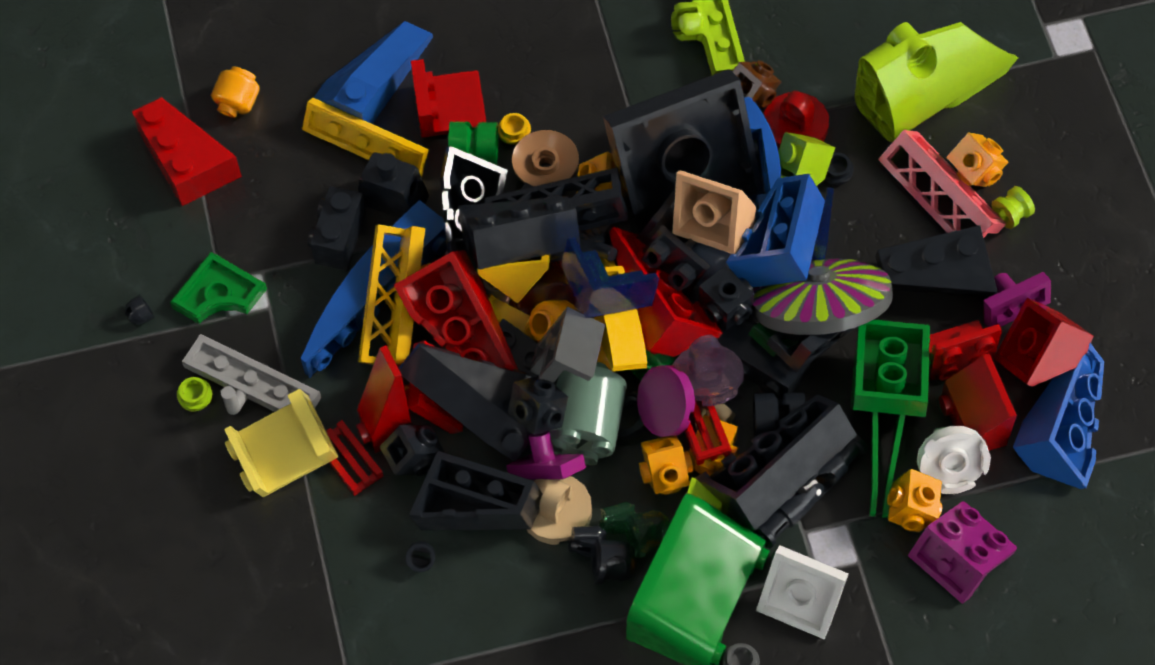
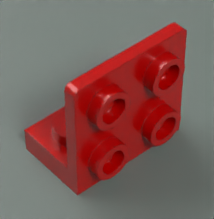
(446, 99)
(959, 347)

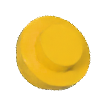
(513, 128)

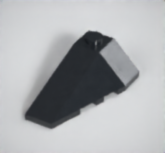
(466, 182)

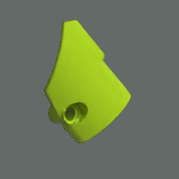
(923, 74)

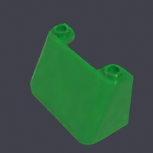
(694, 584)

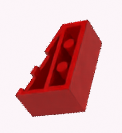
(184, 152)

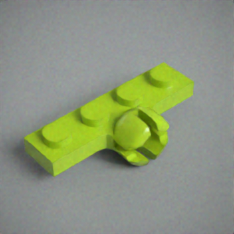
(713, 26)

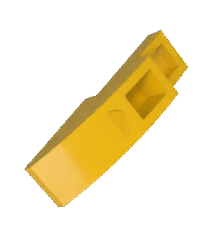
(622, 333)

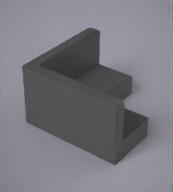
(569, 346)

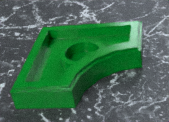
(217, 288)

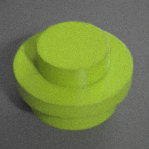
(194, 394)

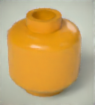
(235, 91)
(545, 315)

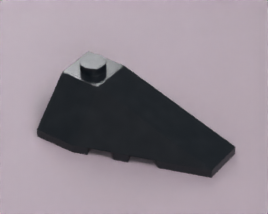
(472, 393)

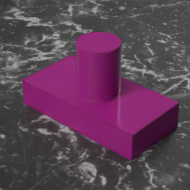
(1006, 304)
(543, 461)

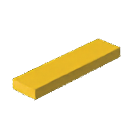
(359, 135)

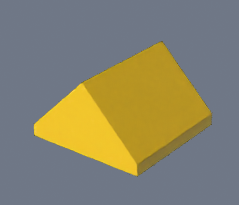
(517, 277)

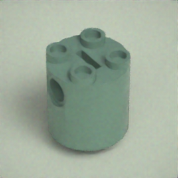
(590, 415)

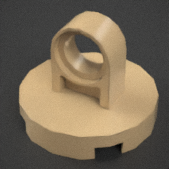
(562, 506)

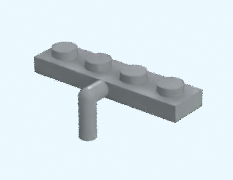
(242, 377)

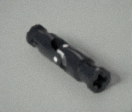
(795, 508)

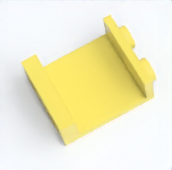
(281, 446)

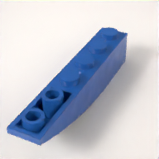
(347, 306)

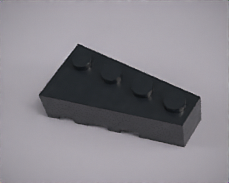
(779, 461)

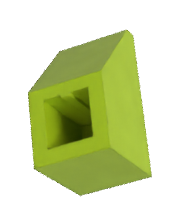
(804, 156)

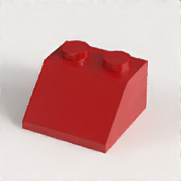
(1042, 344)
(980, 402)

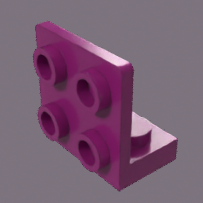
(961, 550)

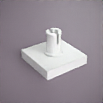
(802, 592)

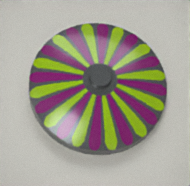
(831, 300)

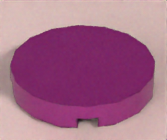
(665, 400)

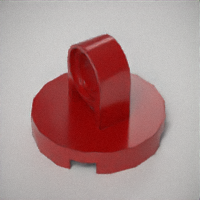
(797, 114)

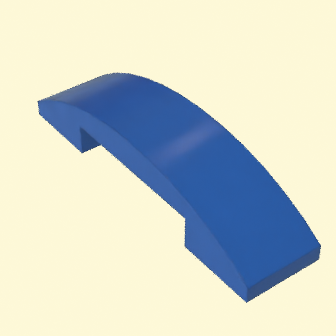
(767, 150)

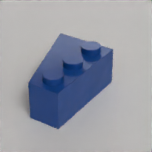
(783, 237)

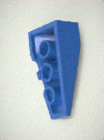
(374, 76)
(1060, 425)

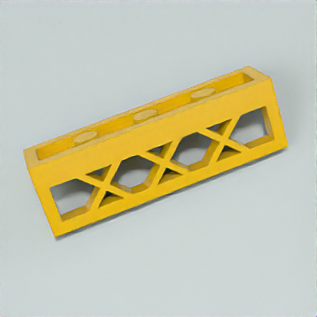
(401, 323)

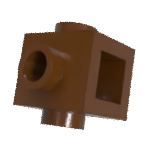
(757, 82)

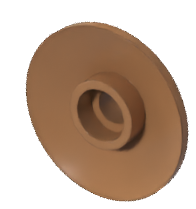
(542, 148)

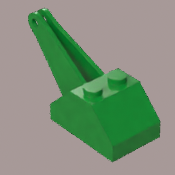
(890, 379)

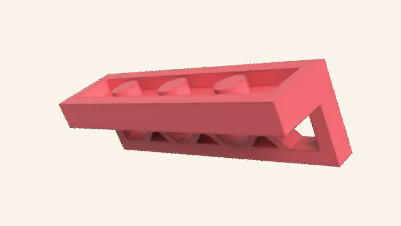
(943, 175)

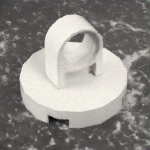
(954, 457)

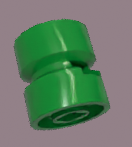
(477, 141)

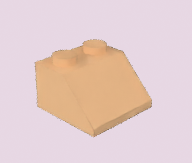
(711, 212)

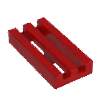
(710, 452)
(366, 480)

